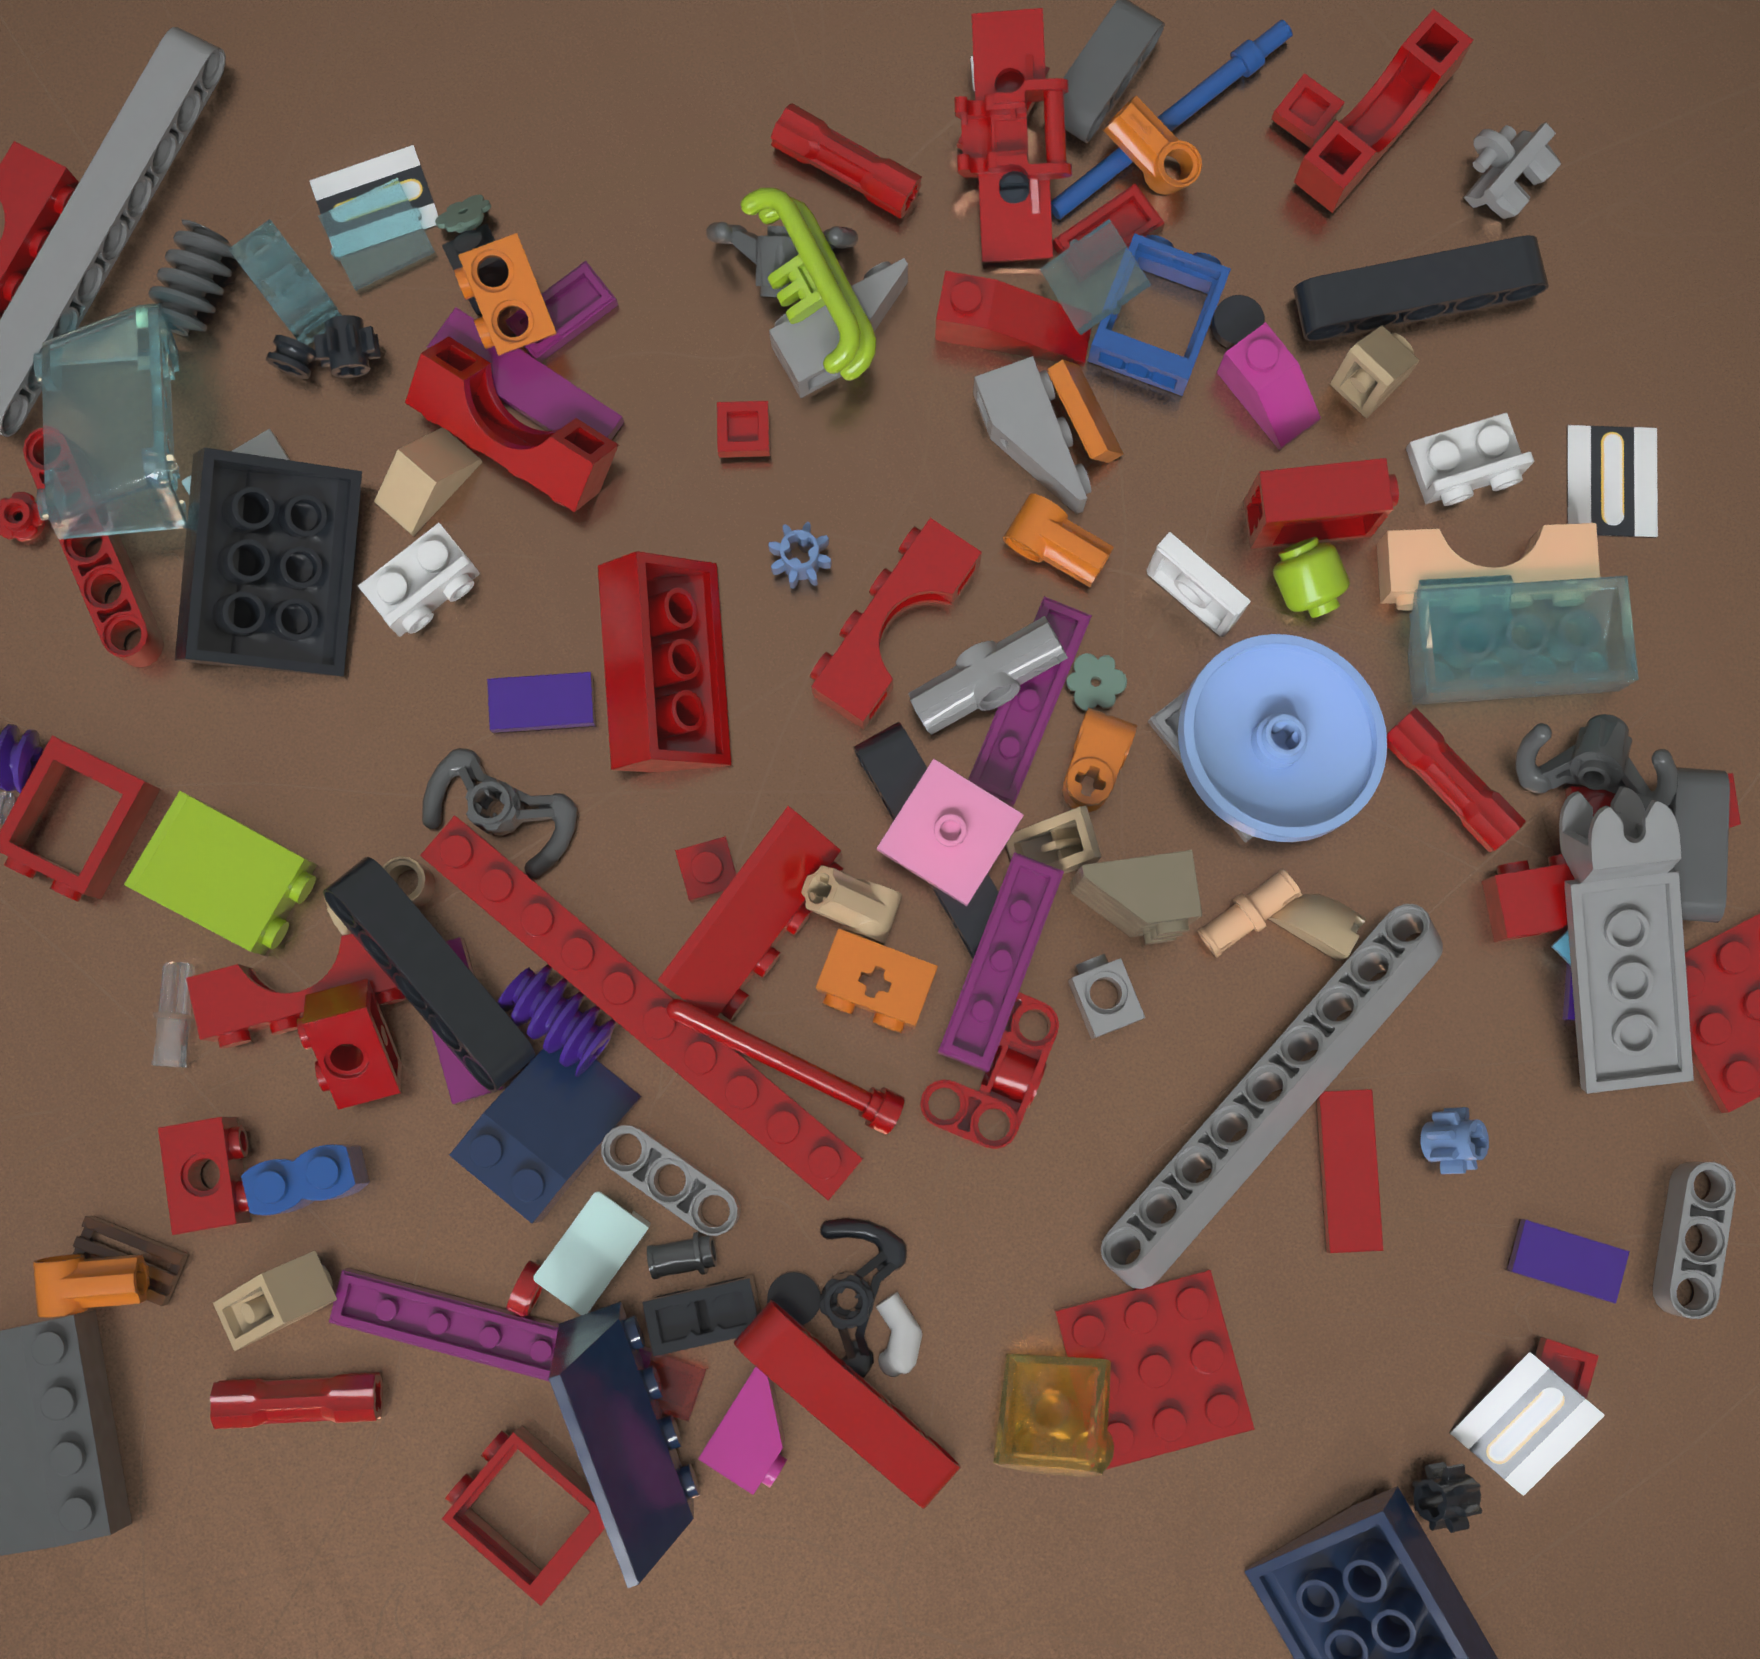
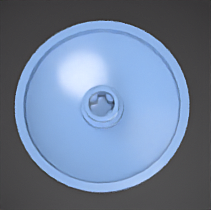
(1282, 738)

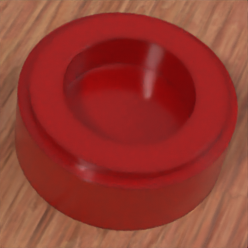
(526, 1291)

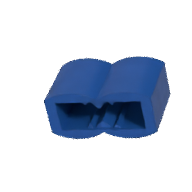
(295, 1183)

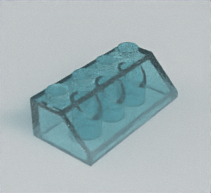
(1521, 640)

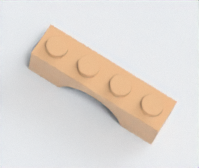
(1423, 554)

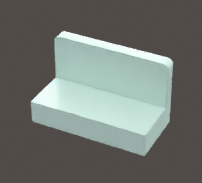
(591, 1252)

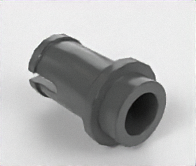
(682, 1256)

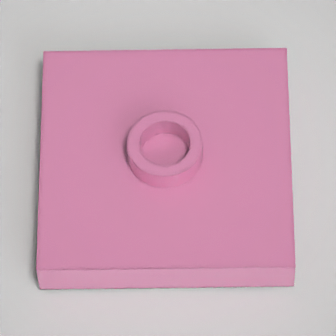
(950, 832)

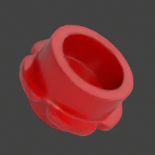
(29, 526)

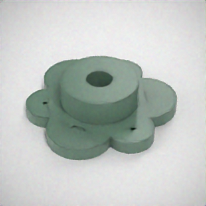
(464, 215)
(1088, 668)

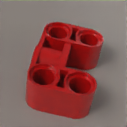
(1007, 1085)

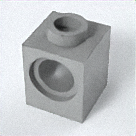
(1099, 1020)

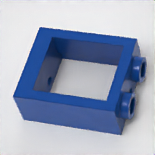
(1146, 361)

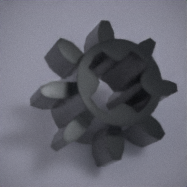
(347, 346)
(1447, 1497)

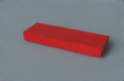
(1349, 1171)

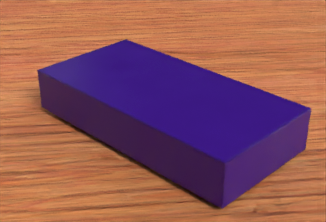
(541, 702)
(1568, 1261)

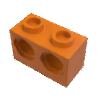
(517, 291)

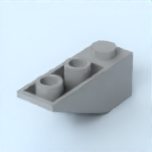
(806, 344)
(1024, 425)

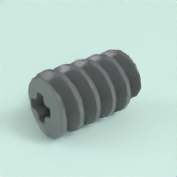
(191, 277)

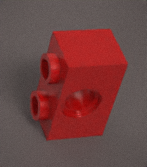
(350, 1017)
(183, 1154)

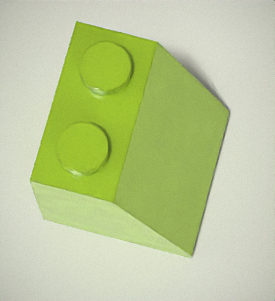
(222, 875)

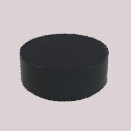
(1236, 319)
(796, 1295)

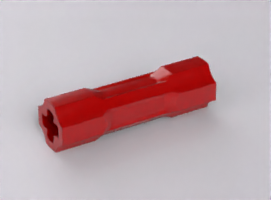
(814, 143)
(1481, 810)
(259, 1402)

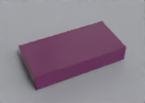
(573, 306)

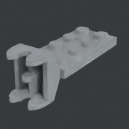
(1626, 943)

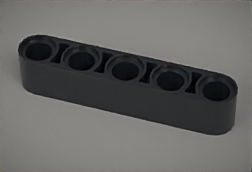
(1420, 288)
(894, 772)
(429, 973)

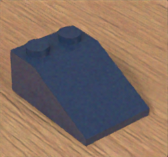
(544, 1132)

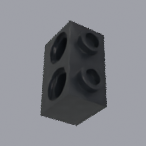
(701, 1314)

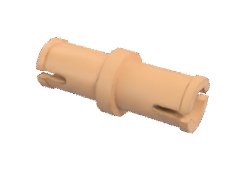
(1249, 912)

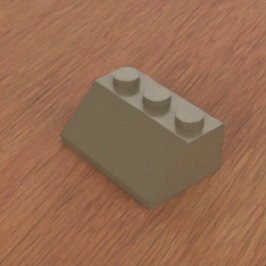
(1143, 894)

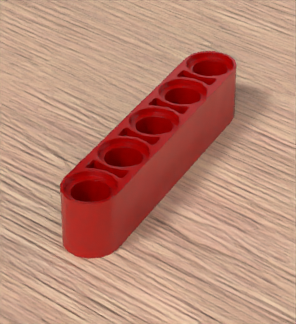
(98, 574)
(846, 1404)

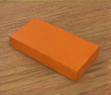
(1084, 411)

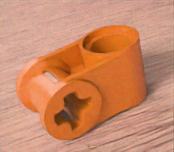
(1100, 754)

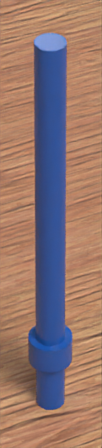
(1244, 62)

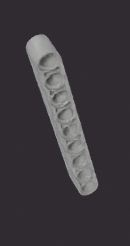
(103, 211)
(1270, 1121)

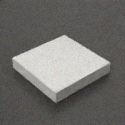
(1196, 585)

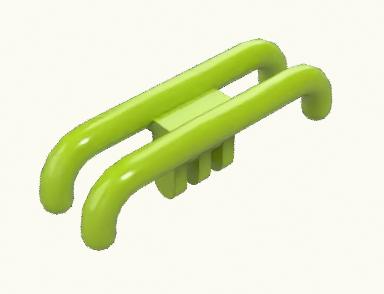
(815, 281)

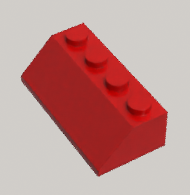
(663, 663)
(751, 918)

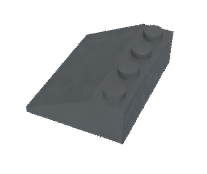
(57, 1437)

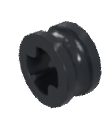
(291, 356)

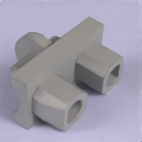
(1524, 154)

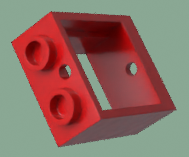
(1319, 502)
(113, 841)
(496, 1548)

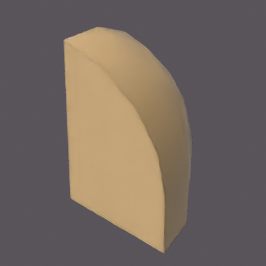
(1321, 923)

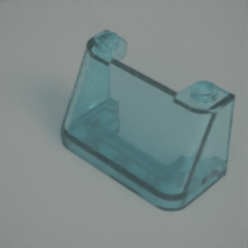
(110, 427)

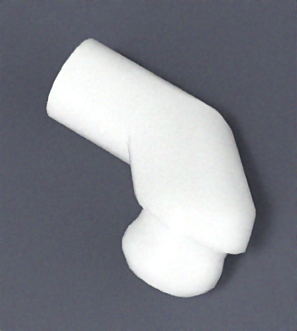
(904, 1337)

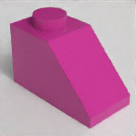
(1270, 385)
(749, 1437)

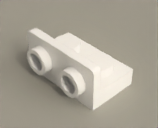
(1468, 458)
(420, 581)

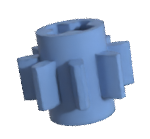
(806, 543)
(1454, 1140)

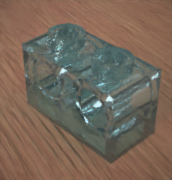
(285, 282)

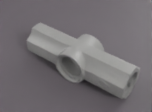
(987, 675)

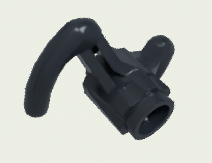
(890, 1258)

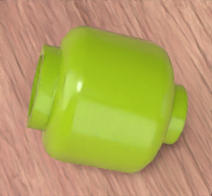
(1311, 577)

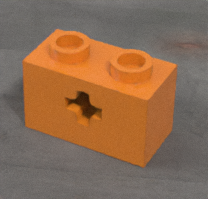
(857, 956)

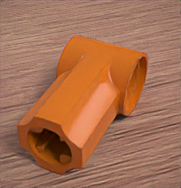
(1148, 143)
(1046, 534)
(75, 1284)

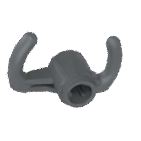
(772, 250)
(1595, 761)
(490, 791)

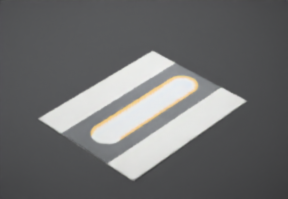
(361, 178)
(1613, 479)
(1527, 1423)

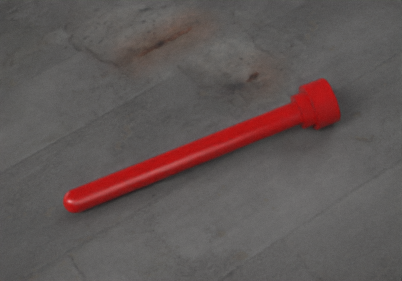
(878, 1107)

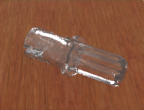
(173, 1016)

